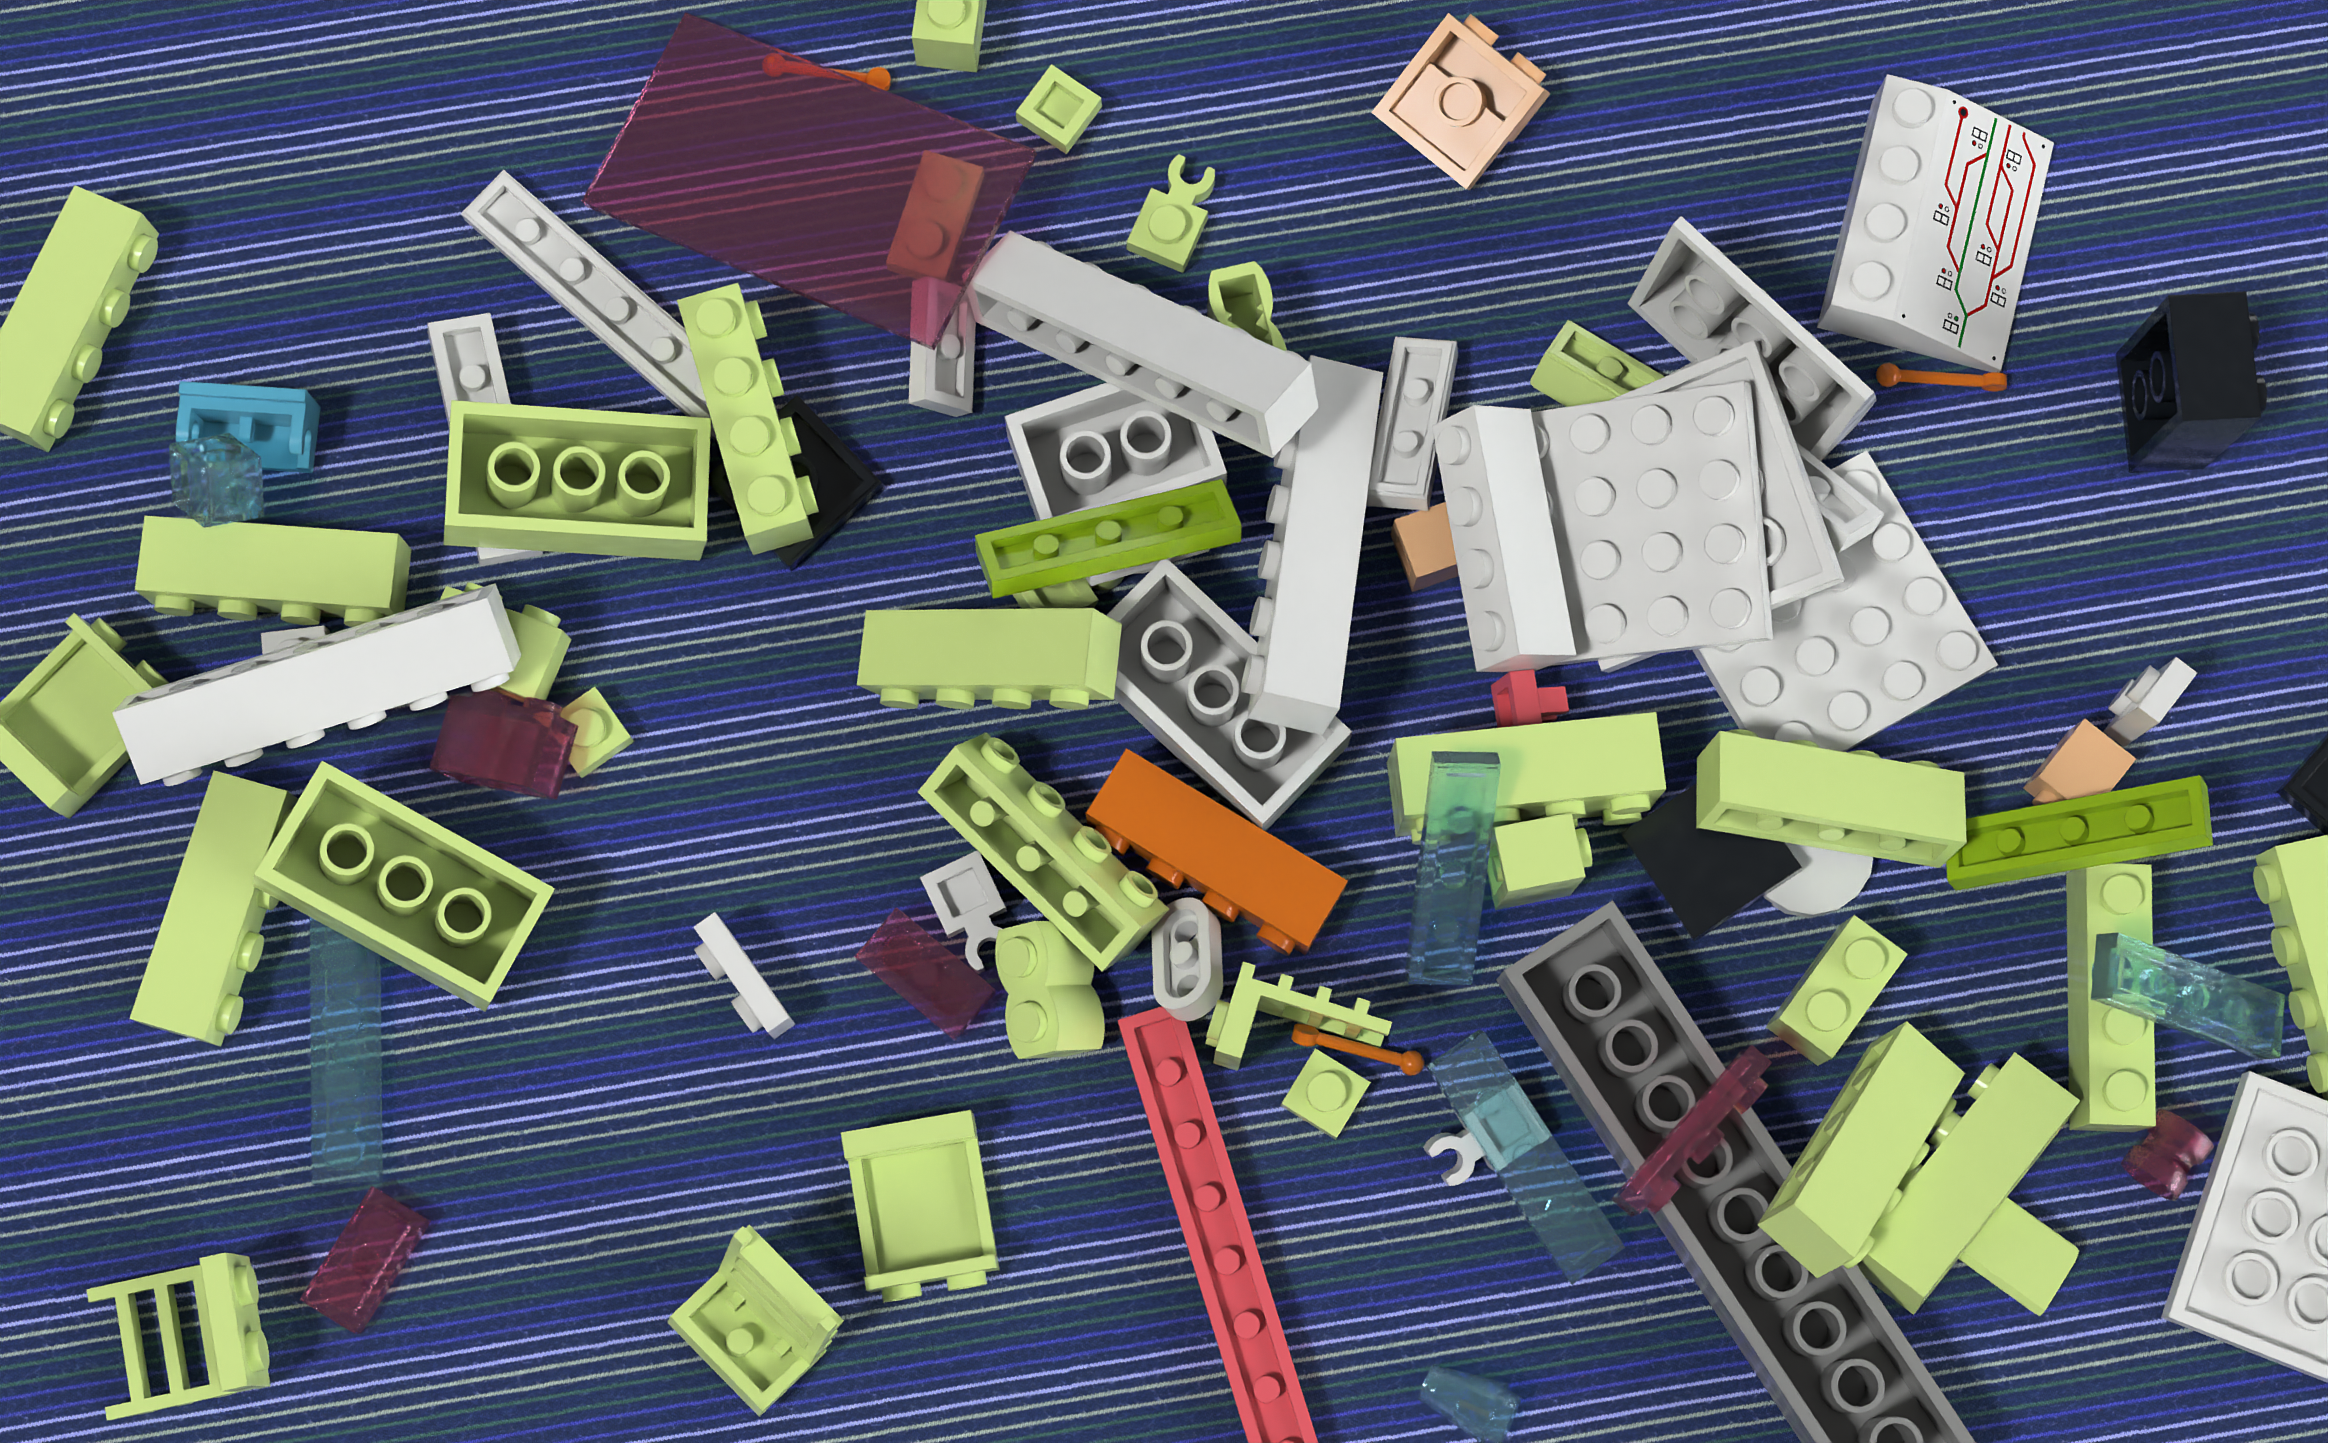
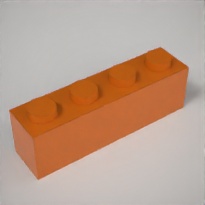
(1216, 853)

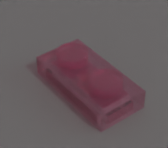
(925, 974)
(365, 1260)

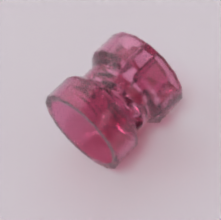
(2167, 1155)

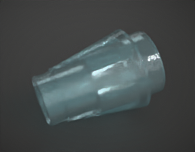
(1471, 1402)

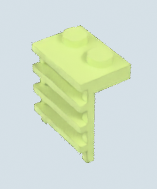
(1233, 1020)
(756, 1322)
(229, 1329)

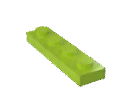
(1107, 538)
(2083, 833)

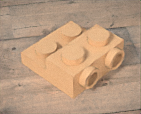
(1462, 99)

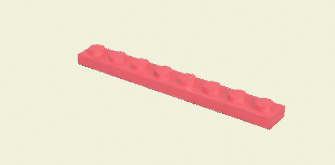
(1216, 1229)

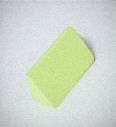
(1587, 369)
(2021, 1256)

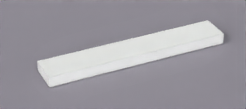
(590, 290)

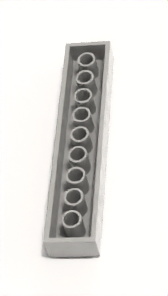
(1635, 1072)

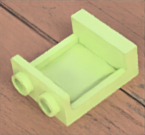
(61, 720)
(921, 1204)

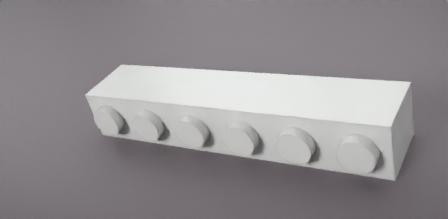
(1144, 343)
(1314, 554)
(318, 686)

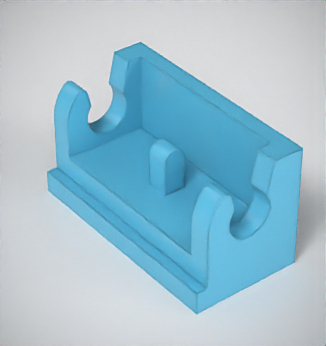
(268, 420)

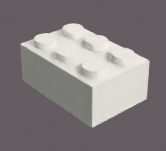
(1107, 450)

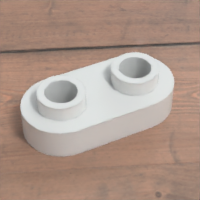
(1186, 971)

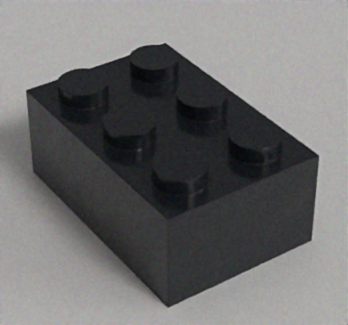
(2190, 381)

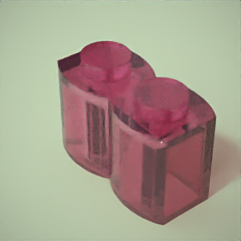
(505, 744)

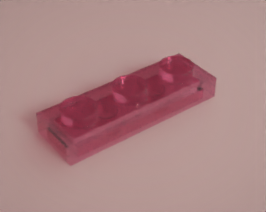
(1694, 1134)

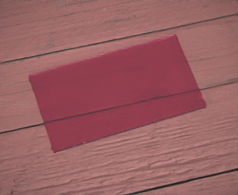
(810, 180)

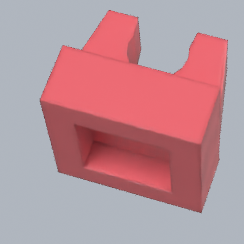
(1521, 703)

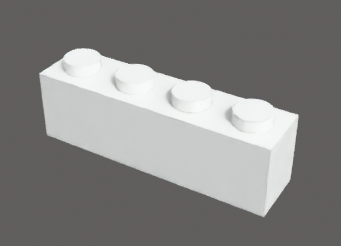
(1503, 539)

